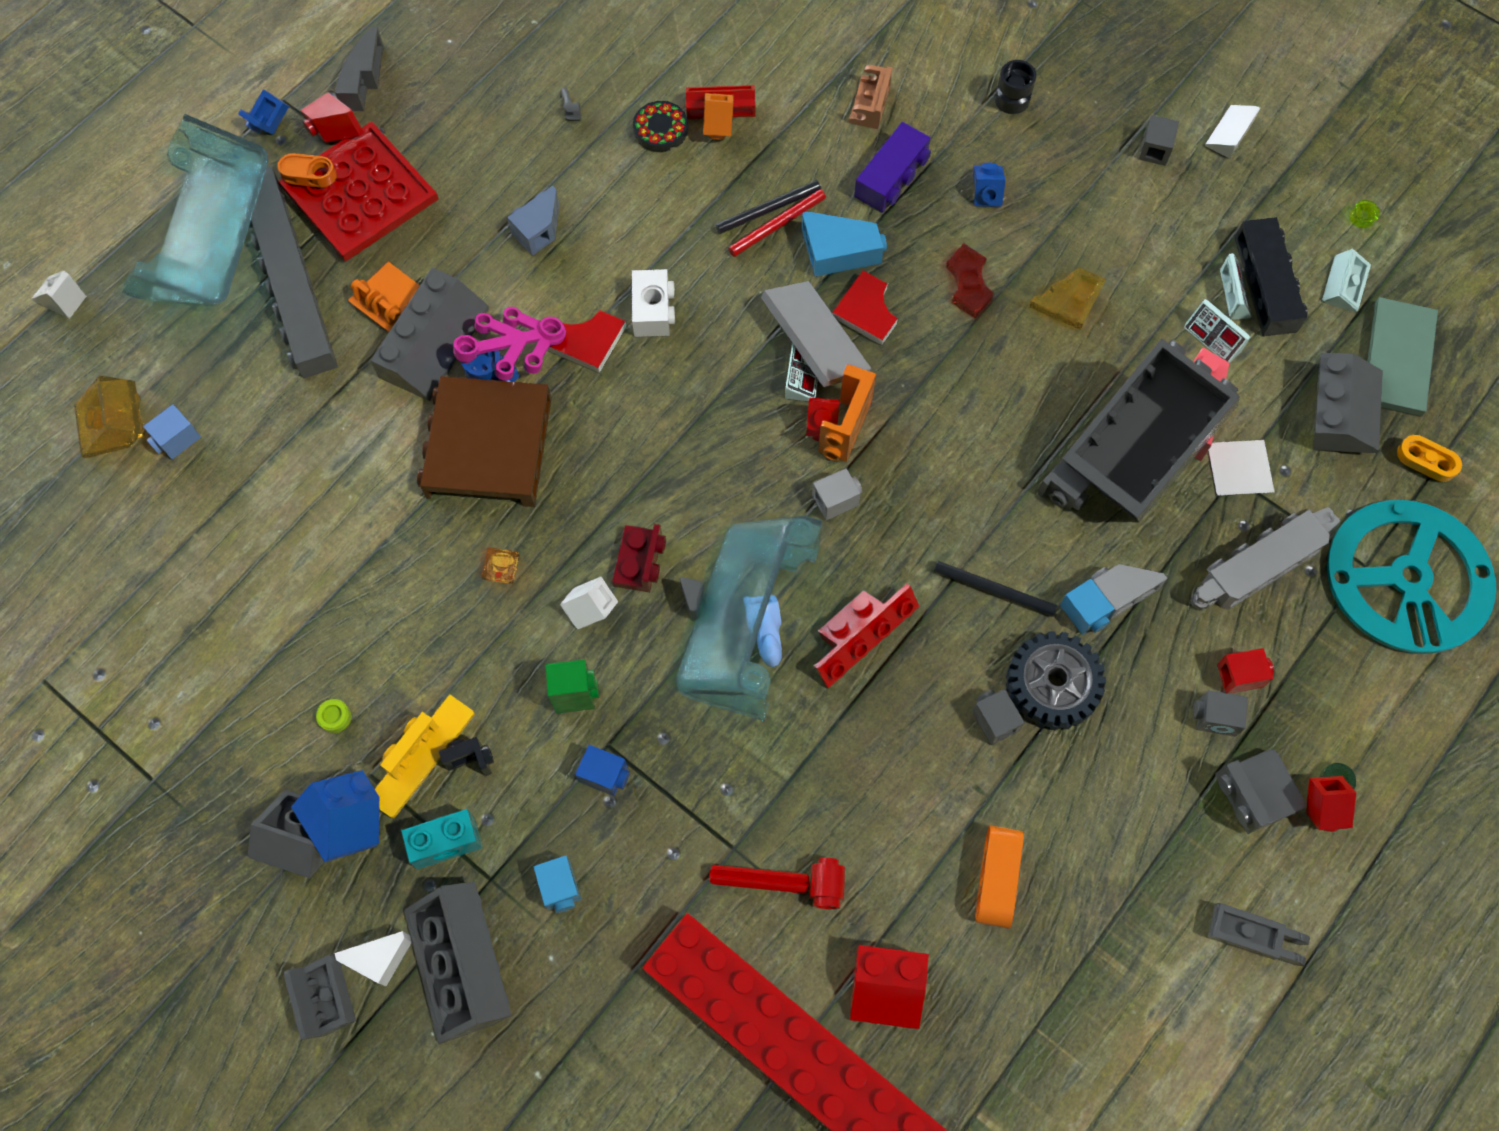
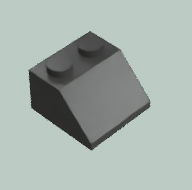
(281, 839)

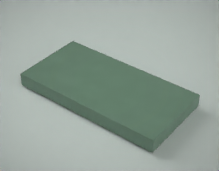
(1403, 349)

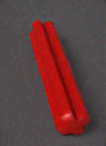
(759, 879)

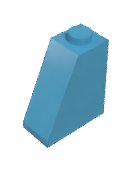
(841, 243)

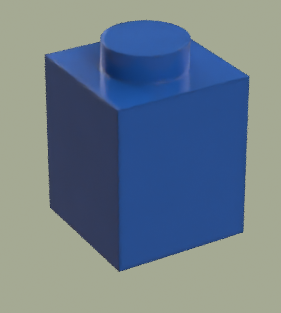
(602, 771)

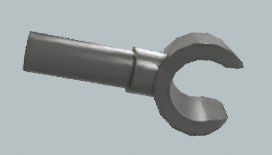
(572, 110)

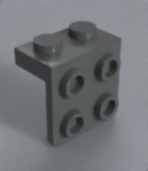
(1260, 790)

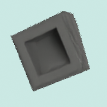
(693, 595)

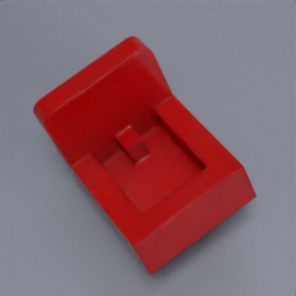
(819, 411)

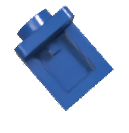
(266, 113)
(989, 184)

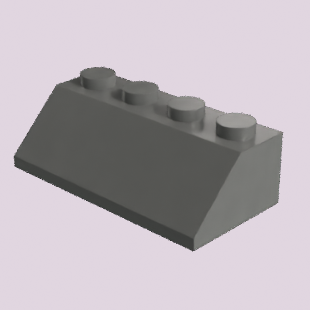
(424, 335)
(457, 961)

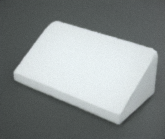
(1232, 129)

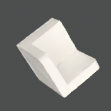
(589, 603)

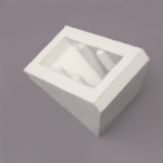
(60, 294)
(377, 958)

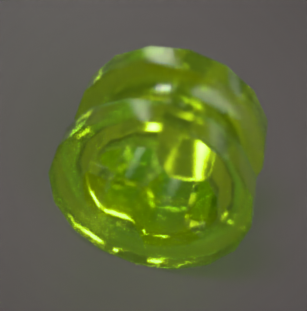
(1372, 213)

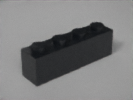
(1270, 277)

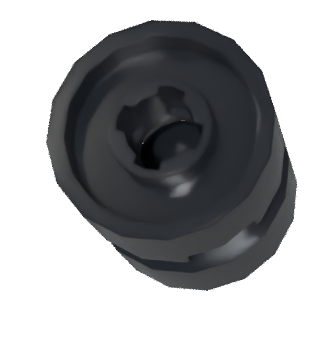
(1015, 86)

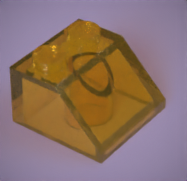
(108, 416)

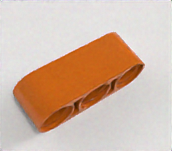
(999, 876)

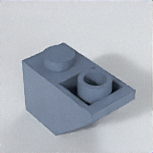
(536, 221)

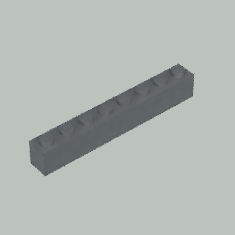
(289, 281)

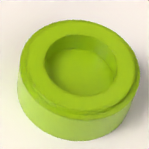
(333, 716)

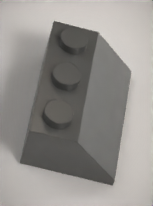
(1347, 404)

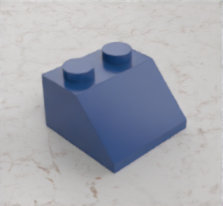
(340, 815)

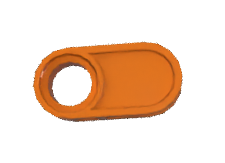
(300, 170)

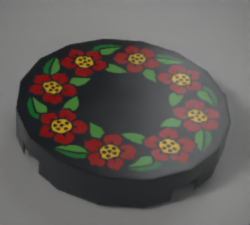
(660, 126)

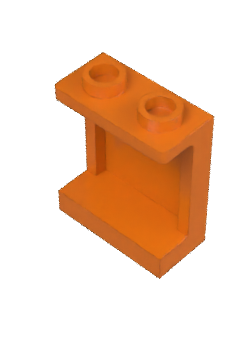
(857, 392)

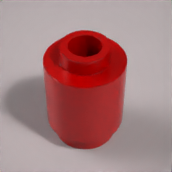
(827, 884)

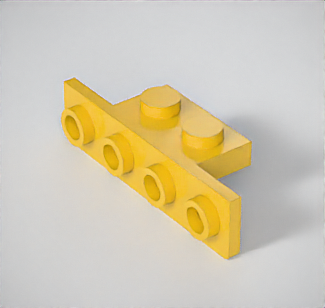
(418, 753)

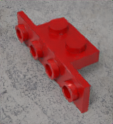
(859, 629)

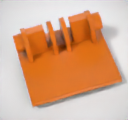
(383, 295)

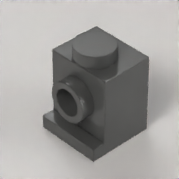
(1065, 487)

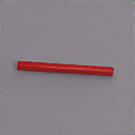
(777, 223)

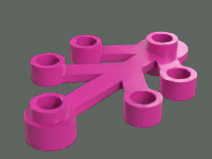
(512, 339)

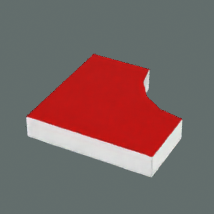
(865, 308)
(590, 341)

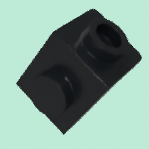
(464, 752)

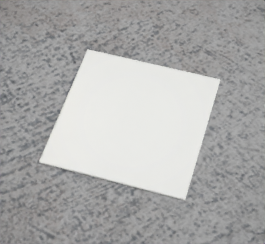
(1240, 467)

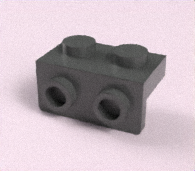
(319, 998)

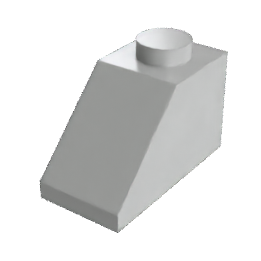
(1127, 585)

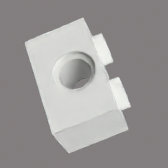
(652, 287)

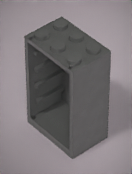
(1152, 428)

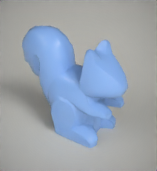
(768, 636)

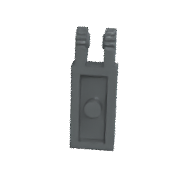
(1255, 934)

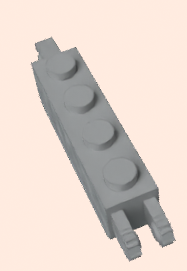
(1265, 560)

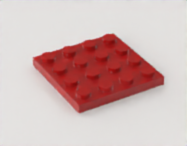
(370, 196)

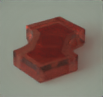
(971, 292)

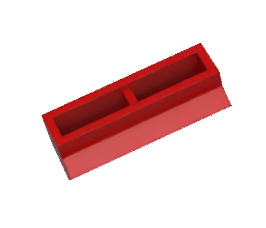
(743, 100)

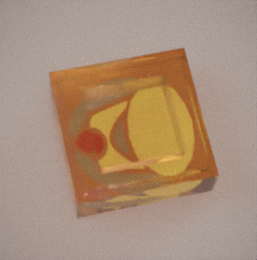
(500, 565)

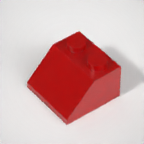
(889, 987)

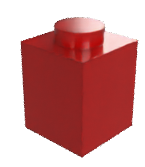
(1245, 671)
(1331, 803)

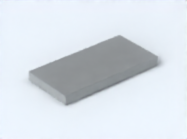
(814, 331)

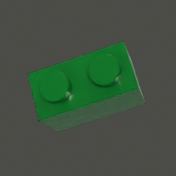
(571, 686)

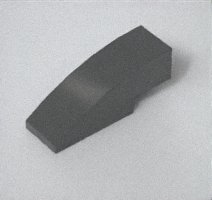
(361, 70)

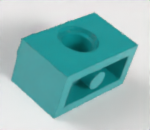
(441, 839)

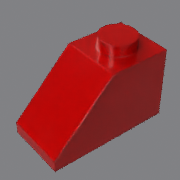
(330, 119)

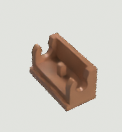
(871, 97)

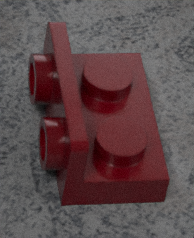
(638, 557)

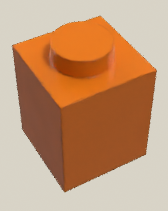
(718, 115)

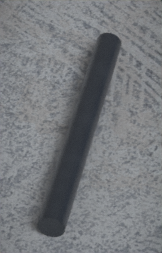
(767, 207)
(995, 588)

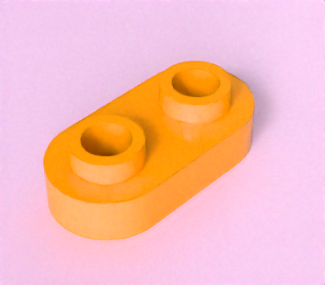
(1428, 458)

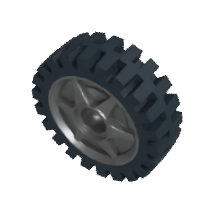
(1069, 661)

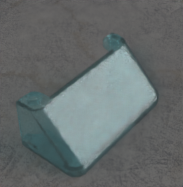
(208, 217)
(733, 609)

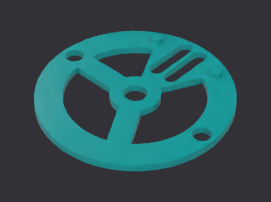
(1430, 523)

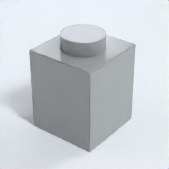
(836, 493)

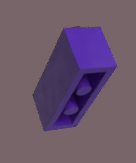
(892, 167)

